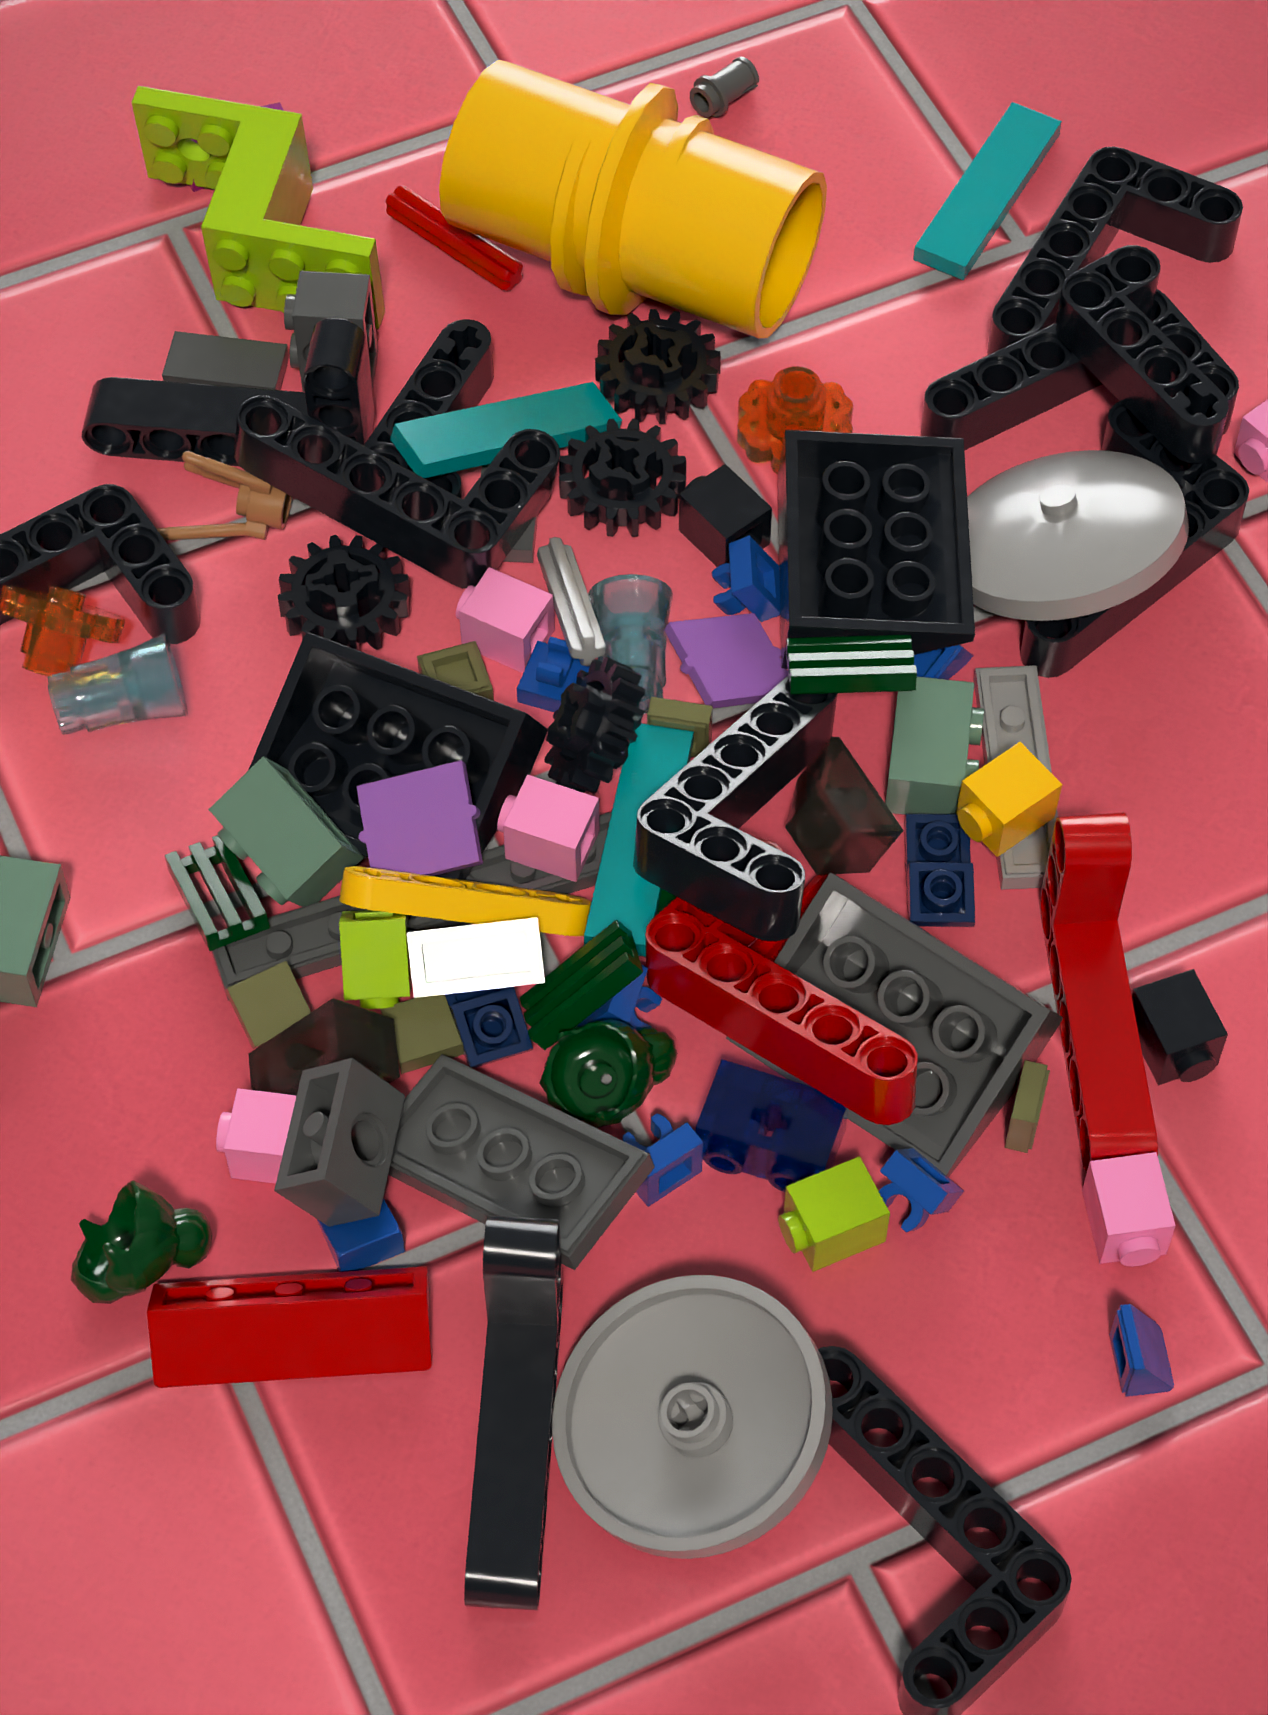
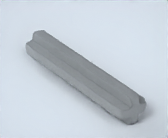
(571, 601)

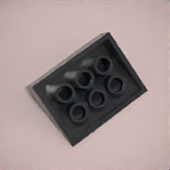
(874, 538)
(369, 720)

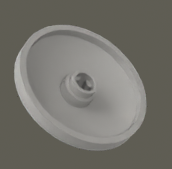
(1073, 534)
(692, 1416)

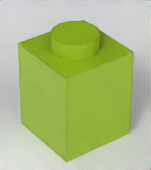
(375, 957)
(834, 1214)

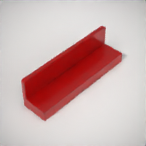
(289, 1327)

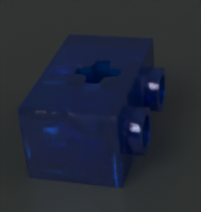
(749, 1104)

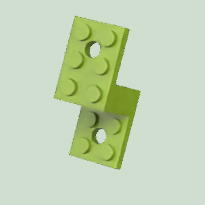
(260, 195)

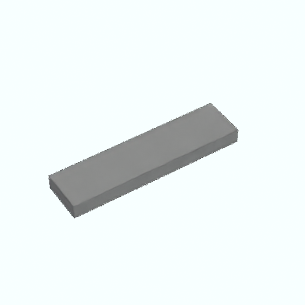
(1012, 716)

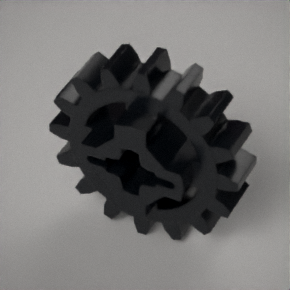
(657, 366)
(622, 477)
(344, 593)
(594, 725)

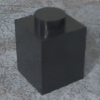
(720, 511)
(1178, 1028)

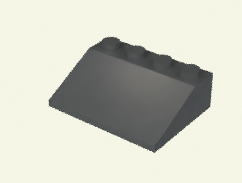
(958, 1016)

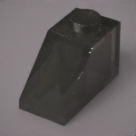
(839, 814)
(325, 1037)

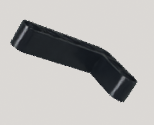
(1112, 195)
(1043, 374)
(175, 417)
(393, 502)
(1214, 507)
(98, 535)
(691, 824)
(515, 1412)
(943, 1525)

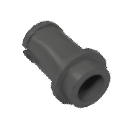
(715, 92)

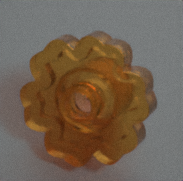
(789, 402)
(57, 626)

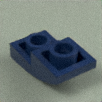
(938, 871)
(489, 1025)

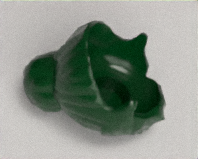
(585, 1054)
(137, 1245)

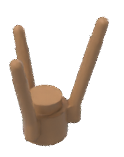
(256, 500)

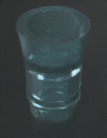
(632, 621)
(119, 689)

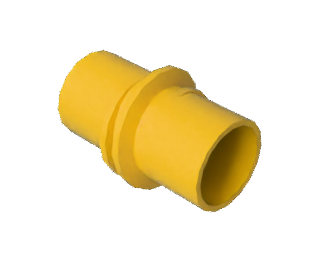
(632, 199)

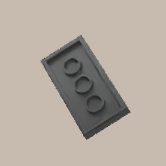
(513, 1156)

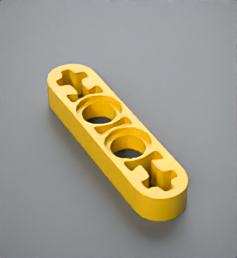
(461, 900)

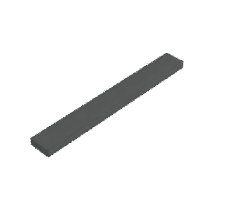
(311, 934)

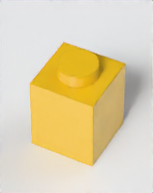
(1007, 799)

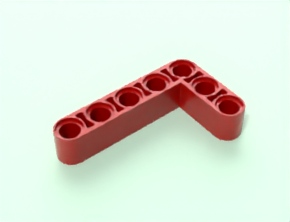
(1092, 988)
(777, 1015)

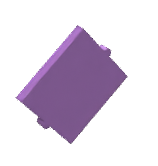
(727, 658)
(421, 821)

